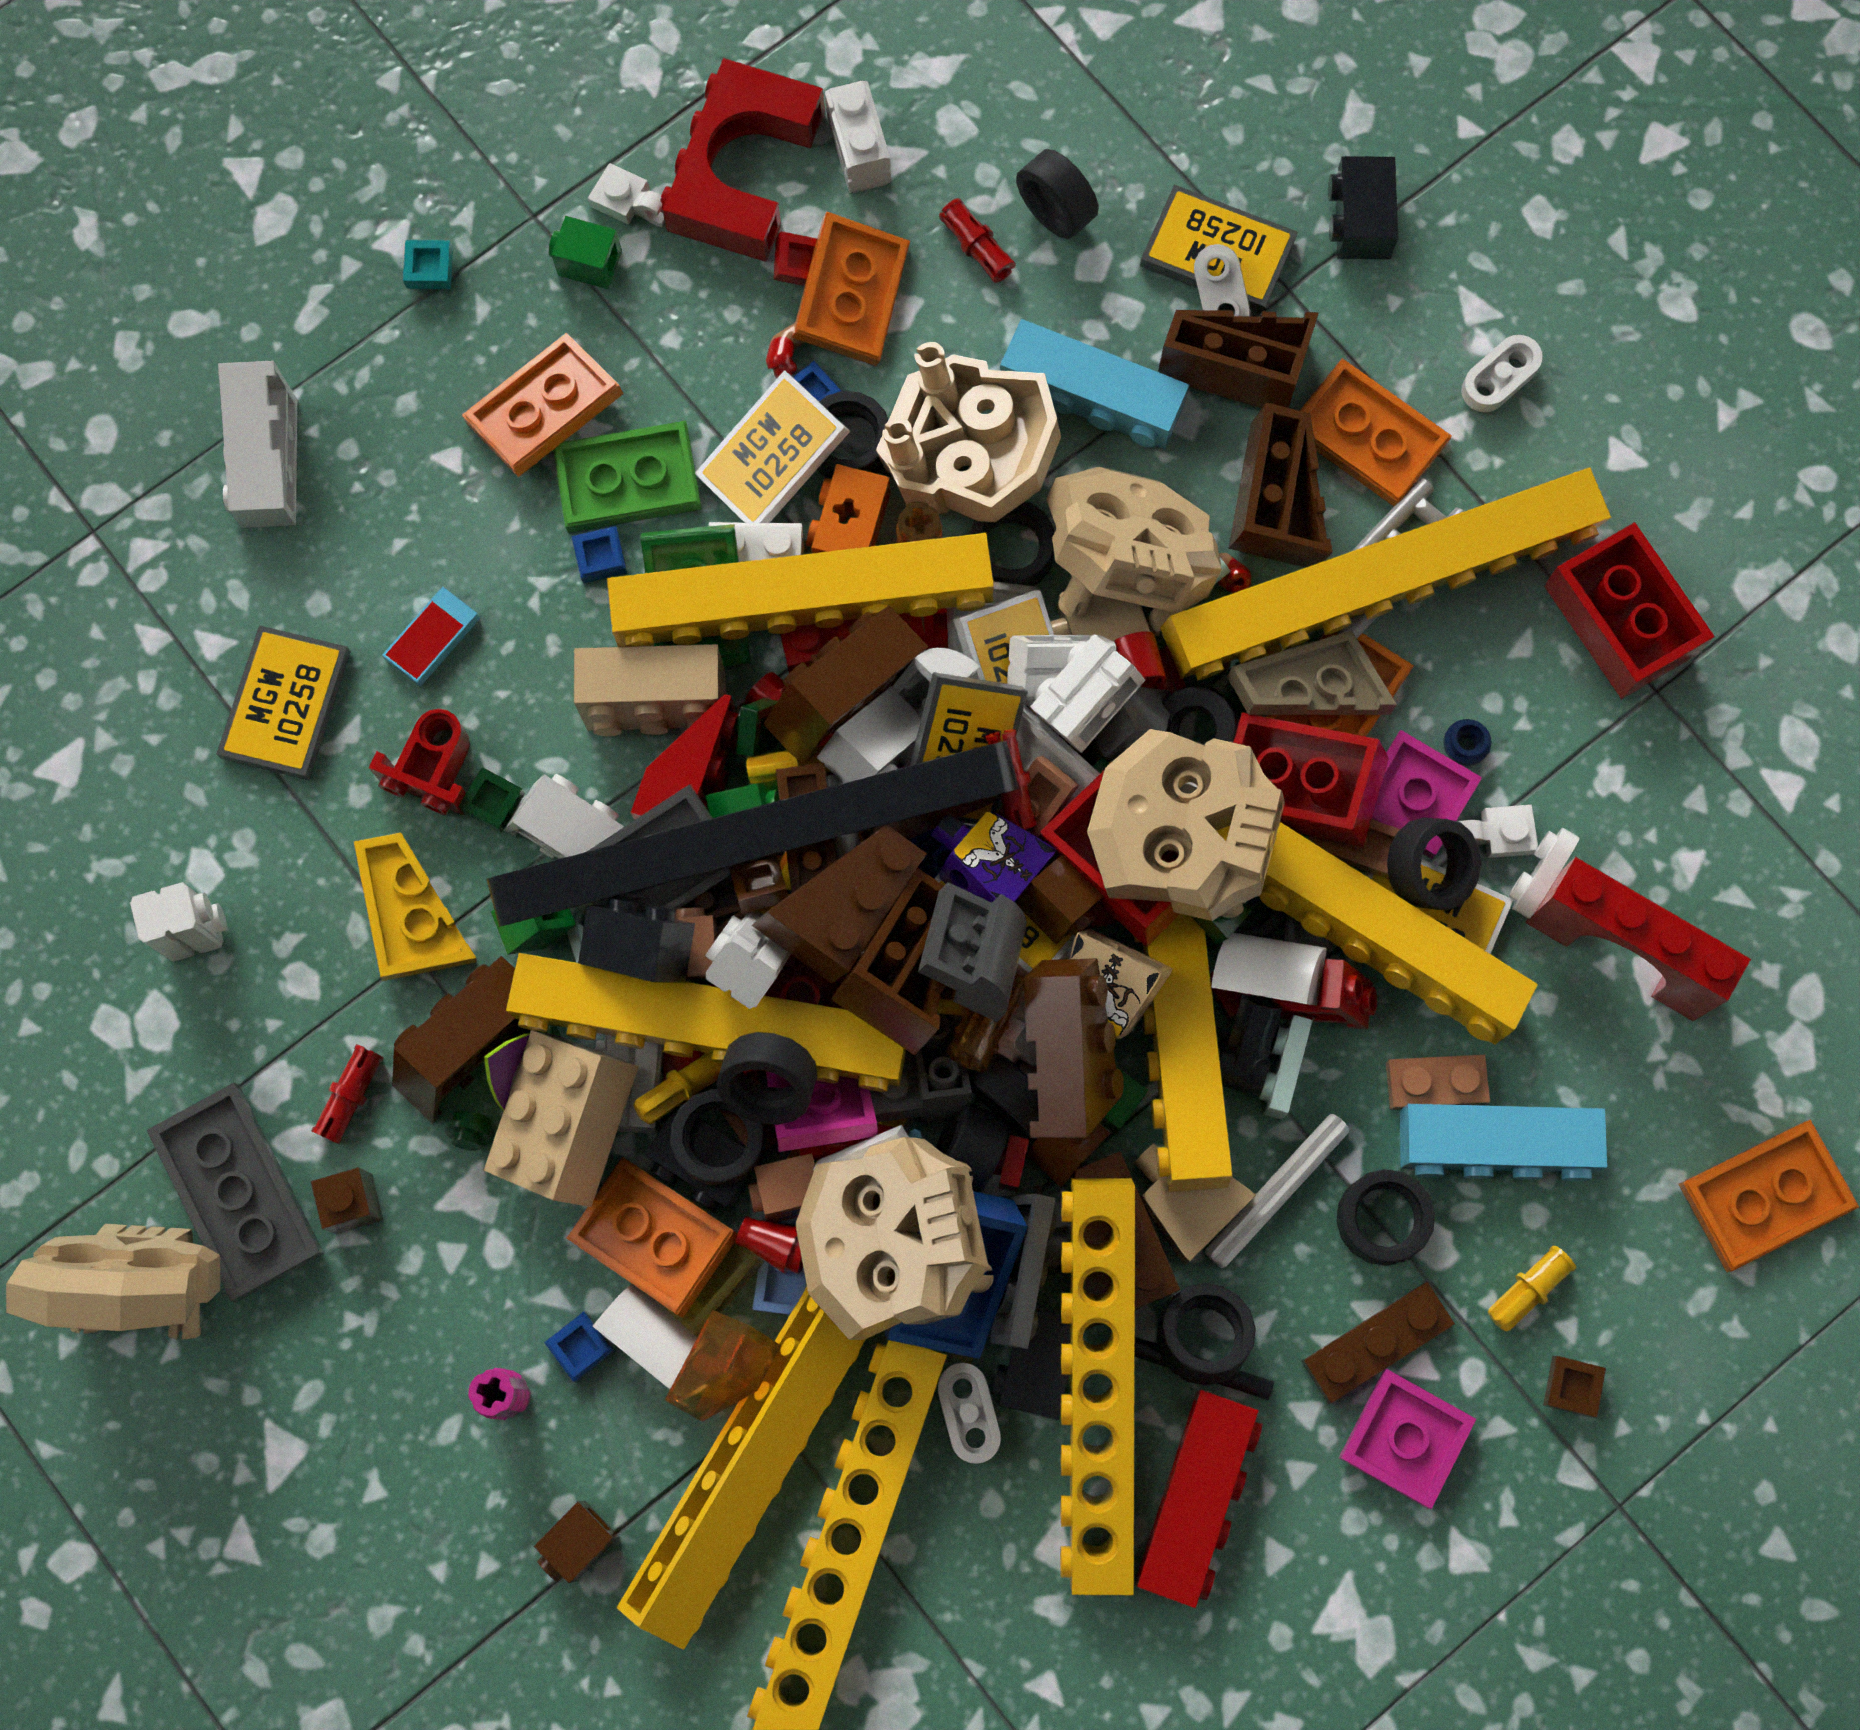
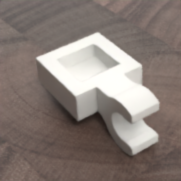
(624, 195)
(1505, 831)

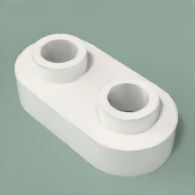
(1221, 289)
(1499, 375)
(1532, 888)
(969, 1413)

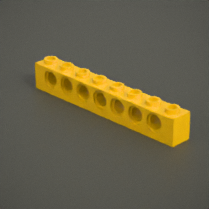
(1110, 1566)
(786, 1656)

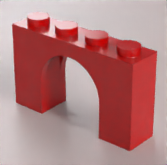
(737, 104)
(1694, 966)

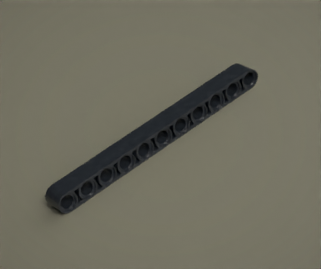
(753, 833)

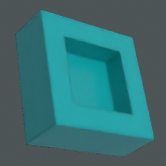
(428, 264)

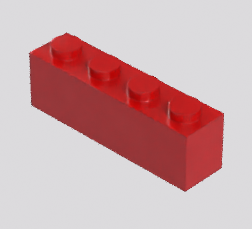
(1197, 1499)

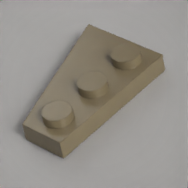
(1313, 679)

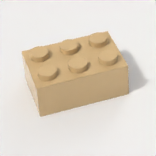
(646, 686)
(561, 1119)

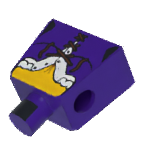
(991, 856)

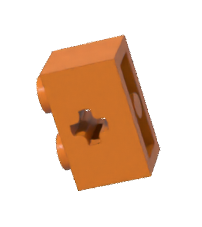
(850, 494)

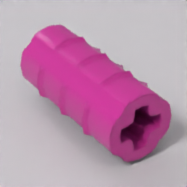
(483, 1389)

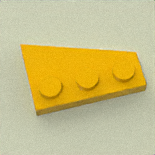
(404, 912)

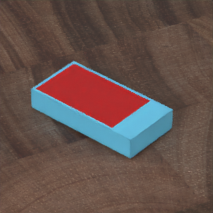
(431, 636)

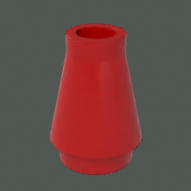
(772, 1243)

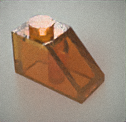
(721, 1367)

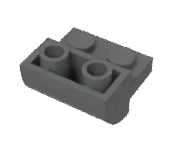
(974, 949)
(930, 1082)

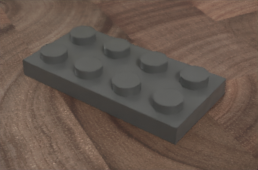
(235, 1191)

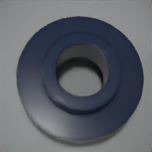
(1473, 730)

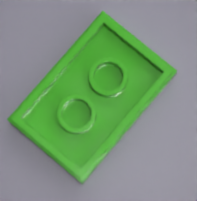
(626, 476)

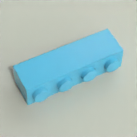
(1099, 384)
(1503, 1140)

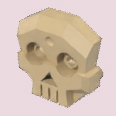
(942, 428)
(1131, 543)
(1146, 814)
(853, 1246)
(117, 1281)

